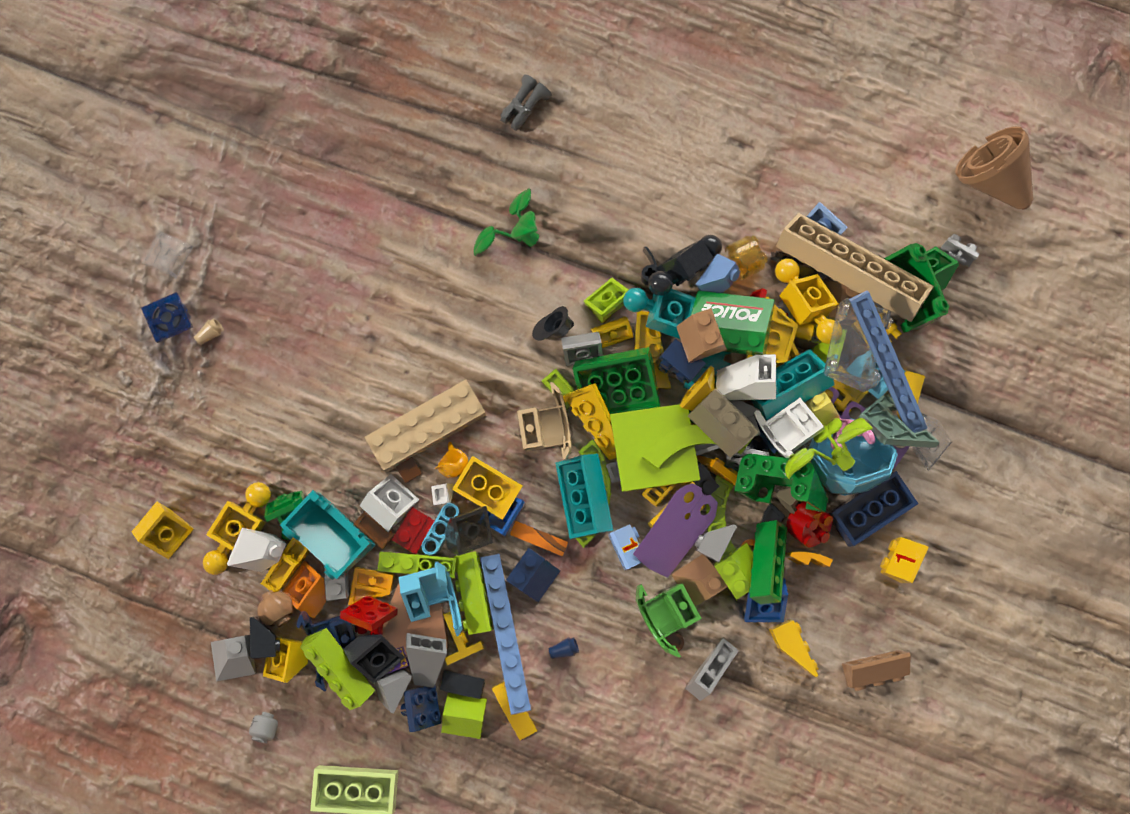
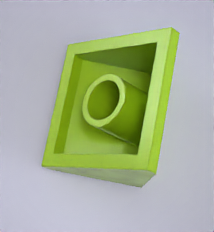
(606, 299)
(463, 715)

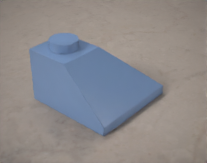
(719, 275)

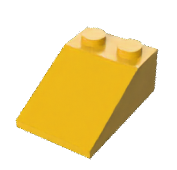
(487, 487)

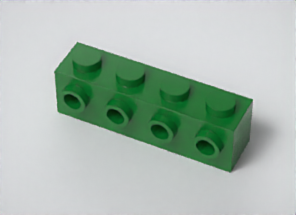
(768, 562)

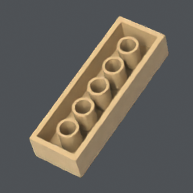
(425, 426)

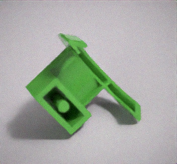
(667, 613)

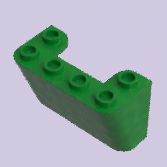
(767, 471)

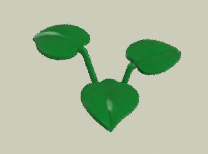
(524, 229)

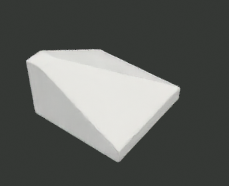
(442, 493)

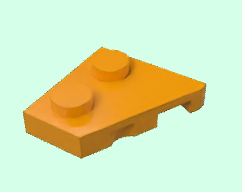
(717, 467)
(370, 583)

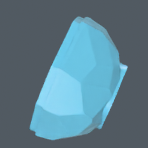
(871, 467)

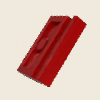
(413, 530)

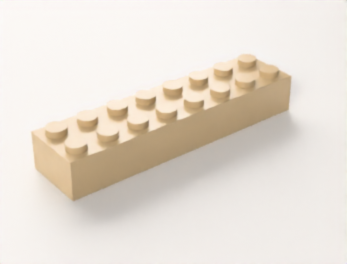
(854, 266)

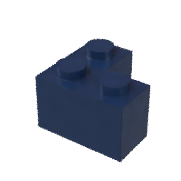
(676, 361)

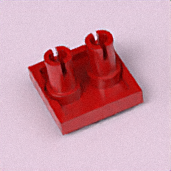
(369, 615)

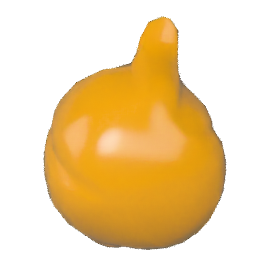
(452, 462)

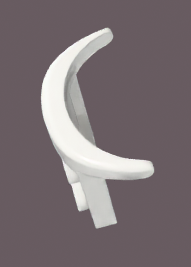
(790, 427)

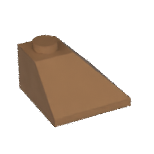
(700, 579)

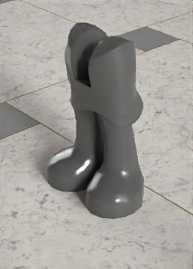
(523, 112)

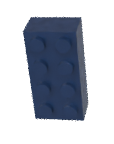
(872, 509)

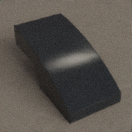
(462, 684)

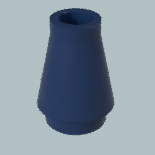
(565, 648)

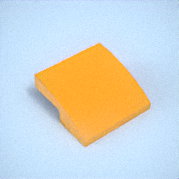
(805, 558)

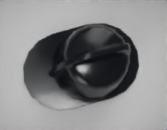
(554, 324)

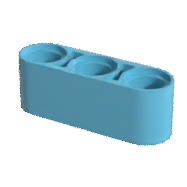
(432, 534)

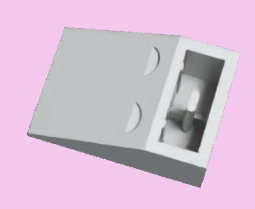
(749, 379)

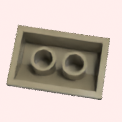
(723, 423)

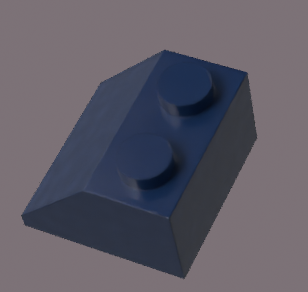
(533, 575)

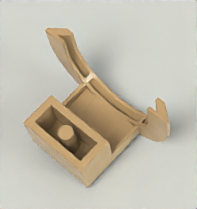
(546, 426)

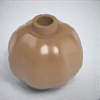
(275, 608)

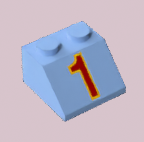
(625, 543)

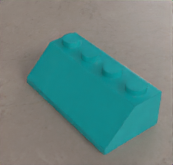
(796, 379)
(584, 496)

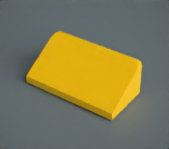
(614, 331)

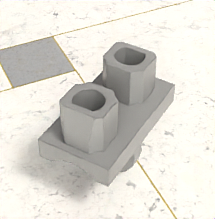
(963, 254)

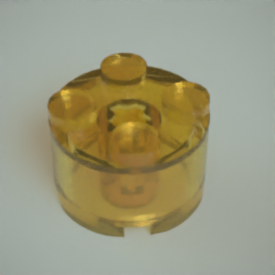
(747, 256)

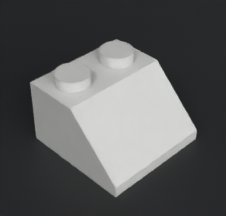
(388, 502)

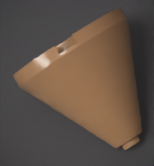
(1000, 167)

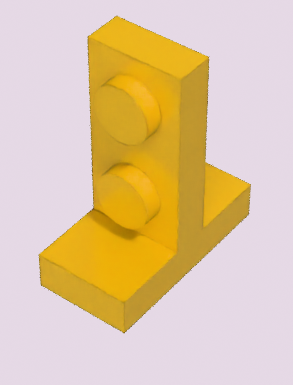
(460, 641)

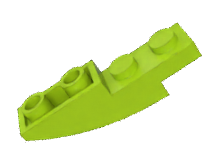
(413, 563)

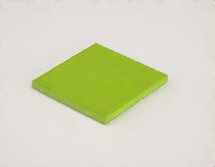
(636, 432)

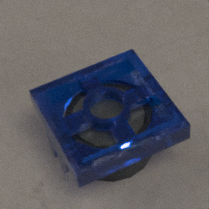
(167, 319)

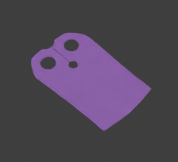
(673, 534)

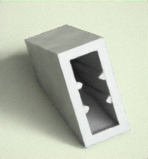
(425, 658)

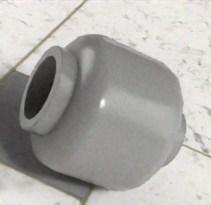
(263, 727)

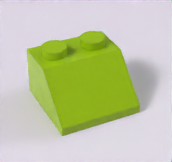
(736, 570)

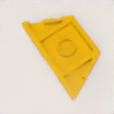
(780, 336)

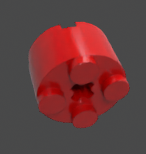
(809, 526)

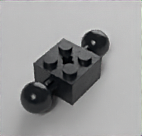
(684, 265)

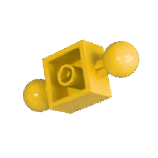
(807, 298)
(223, 527)

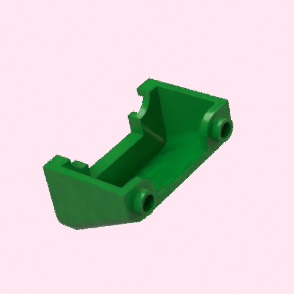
(915, 261)

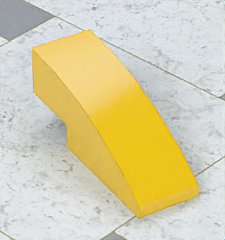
(288, 564)

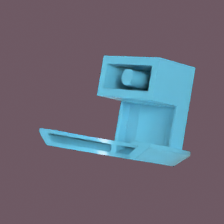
(426, 589)

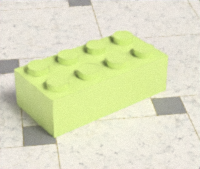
(354, 790)

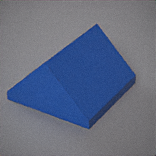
(504, 526)

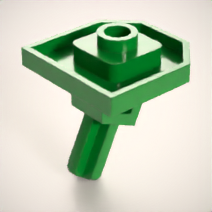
(283, 507)

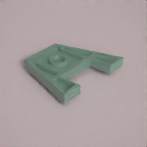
(891, 429)

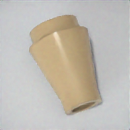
(209, 331)

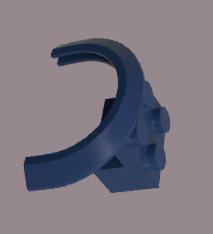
(340, 629)

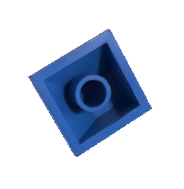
(767, 612)

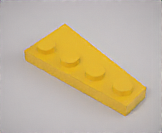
(650, 338)
(592, 411)

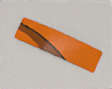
(539, 538)

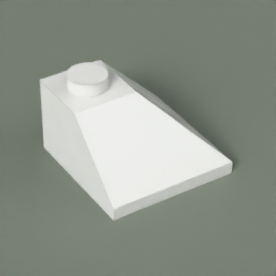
(256, 550)

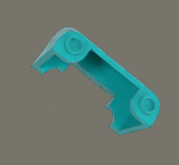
(327, 534)

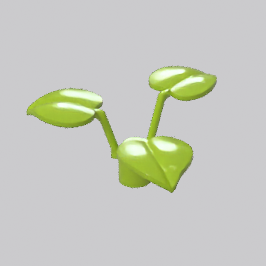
(840, 455)

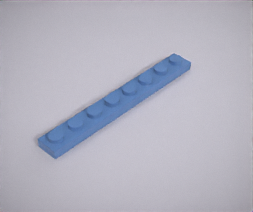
(887, 361)
(505, 634)

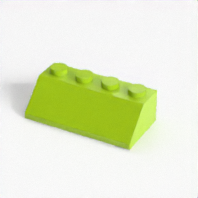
(473, 594)
(336, 669)

